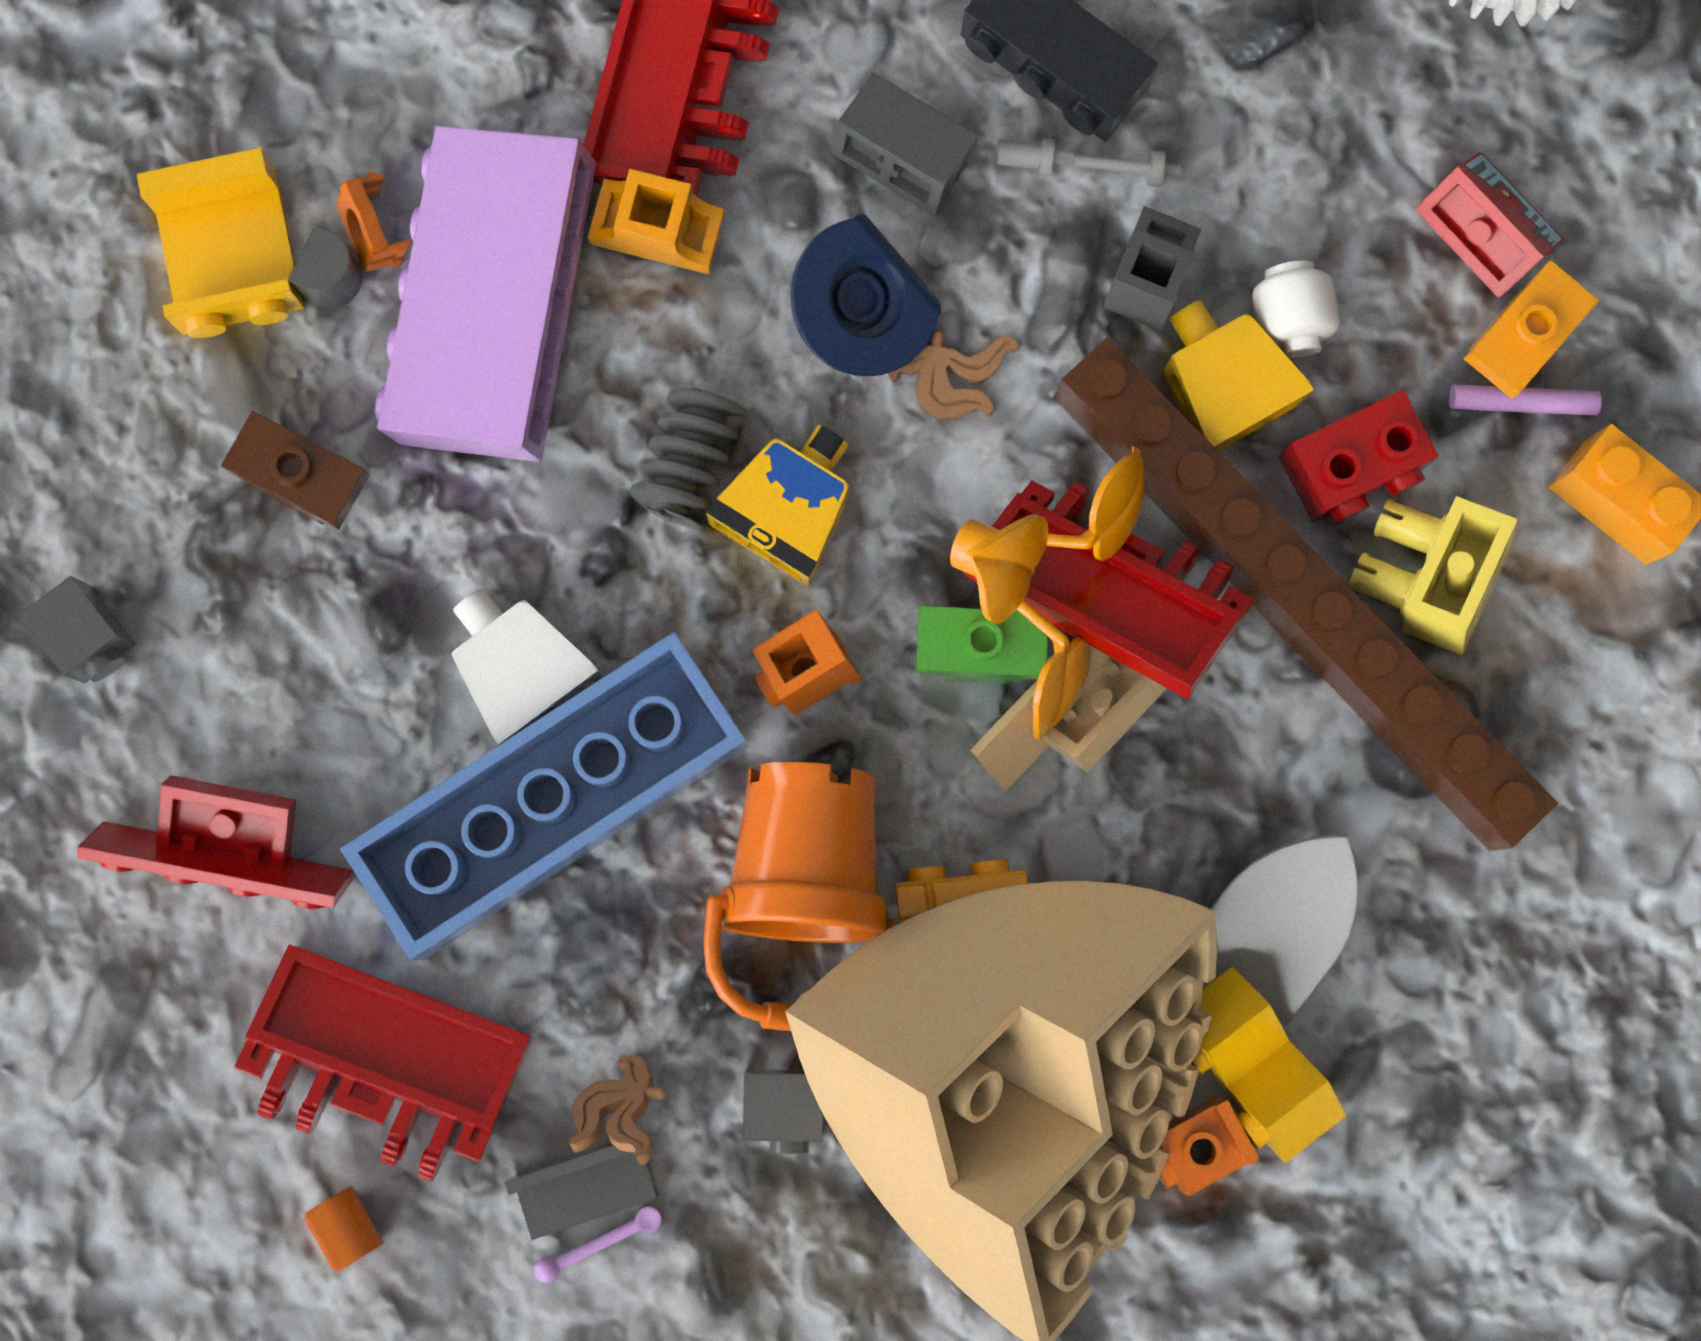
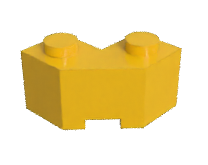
(1262, 1073)

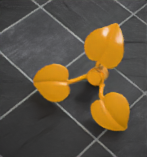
(1008, 559)

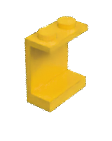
(223, 242)

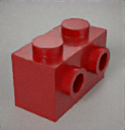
(1359, 457)

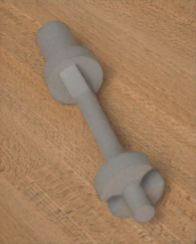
(1044, 157)

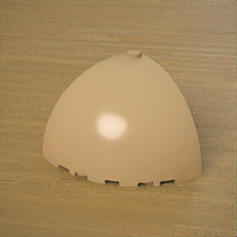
(1014, 1078)

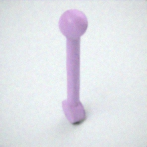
(647, 1220)

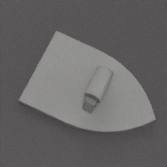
(1288, 919)

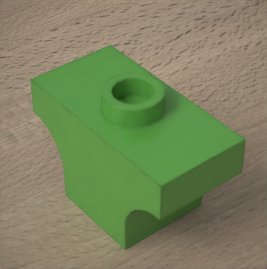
(972, 649)

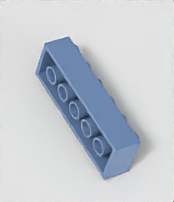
(544, 798)

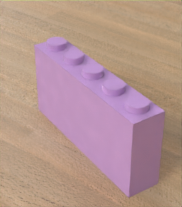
(486, 293)

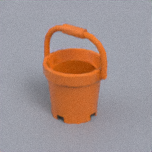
(798, 870)

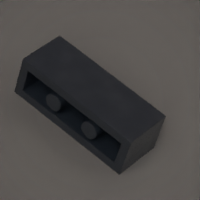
(1062, 56)

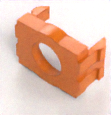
(363, 225)

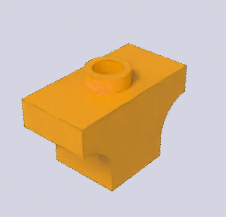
(657, 221)
(1530, 329)

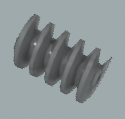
(685, 454)

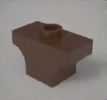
(295, 471)

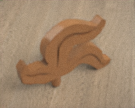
(933, 386)
(628, 1102)

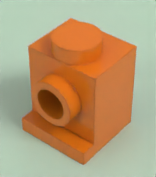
(801, 645)
(1229, 1143)

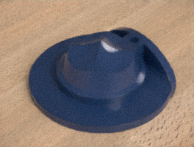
(860, 301)

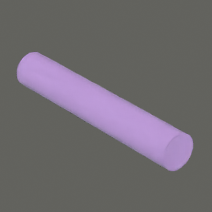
(1528, 400)

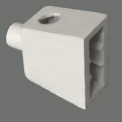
(517, 664)

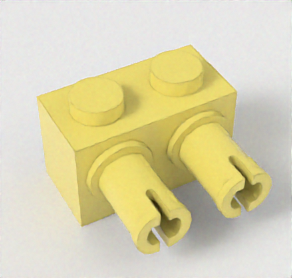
(1459, 573)

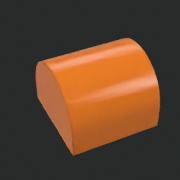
(343, 1229)

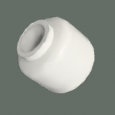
(1297, 307)

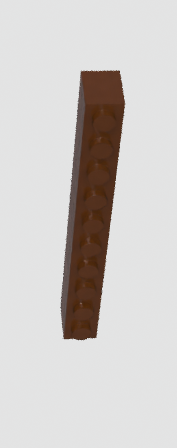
(1306, 600)

